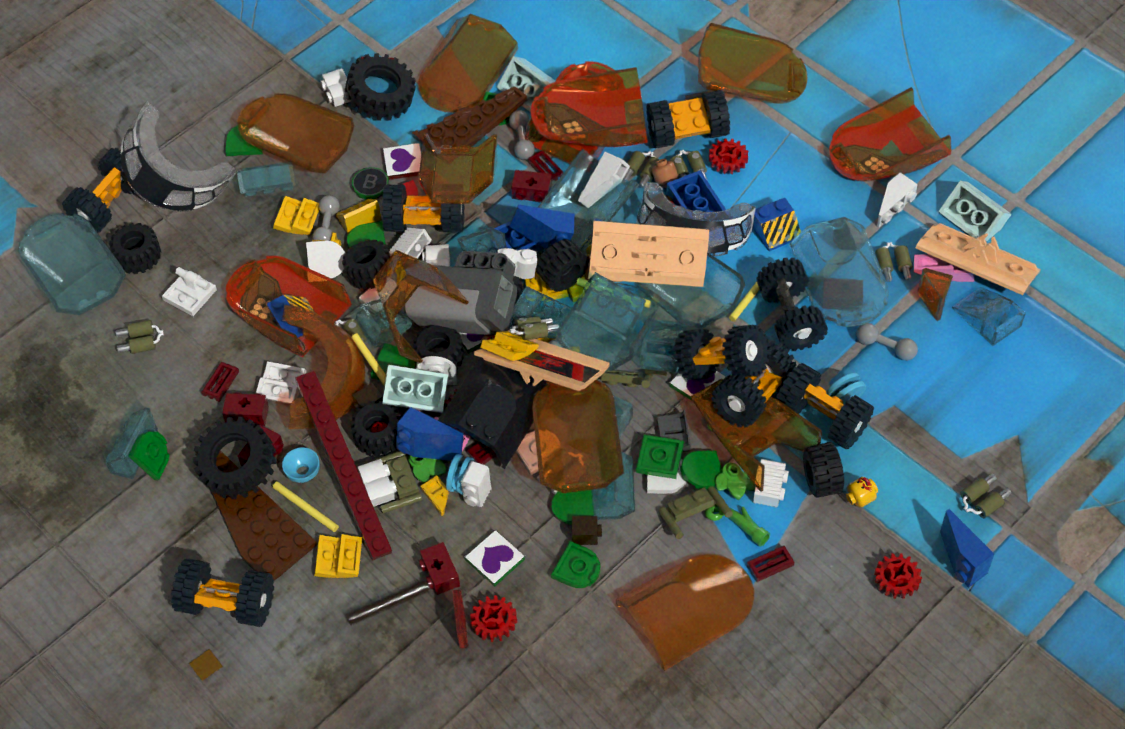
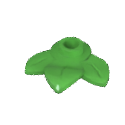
(426, 467)
(735, 482)

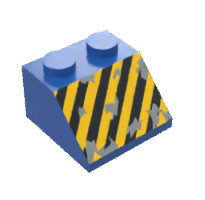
(776, 224)
(276, 309)

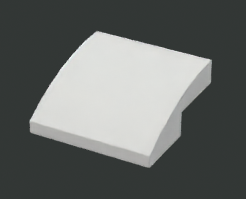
(279, 382)

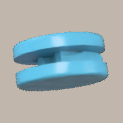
(847, 387)
(456, 472)

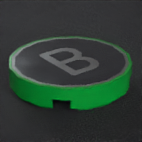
(369, 183)

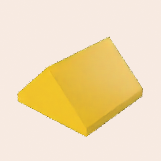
(359, 214)

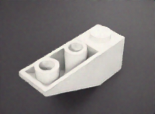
(605, 177)
(897, 195)

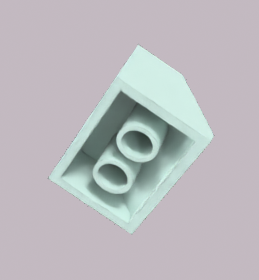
(526, 78)
(974, 211)
(414, 388)

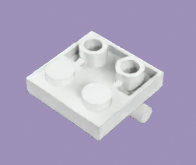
(189, 292)

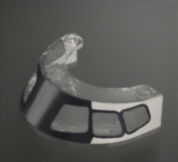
(159, 179)
(727, 228)

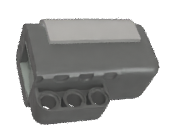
(486, 287)

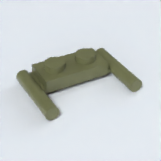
(631, 379)
(403, 479)
(690, 505)

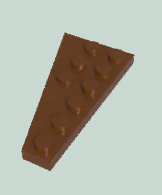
(472, 124)

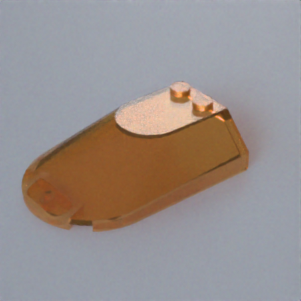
(466, 64)
(749, 65)
(296, 131)
(577, 437)
(690, 605)

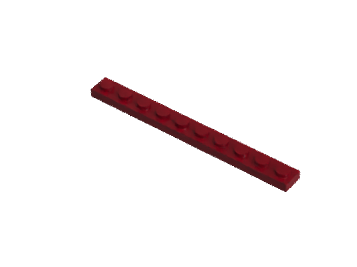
(343, 465)

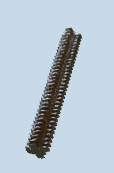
(365, 612)

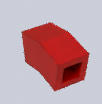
(411, 188)

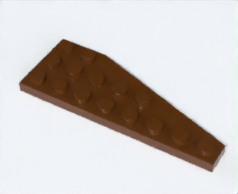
(262, 529)

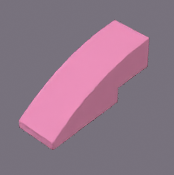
(928, 261)

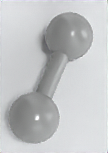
(523, 148)
(328, 207)
(905, 349)

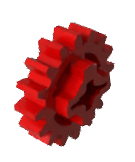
(728, 156)
(904, 582)
(493, 620)

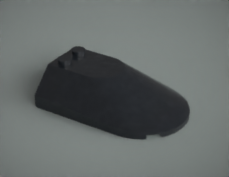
(494, 407)

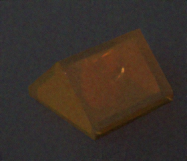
(934, 290)

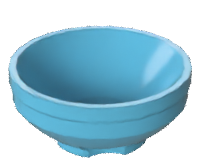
(298, 458)

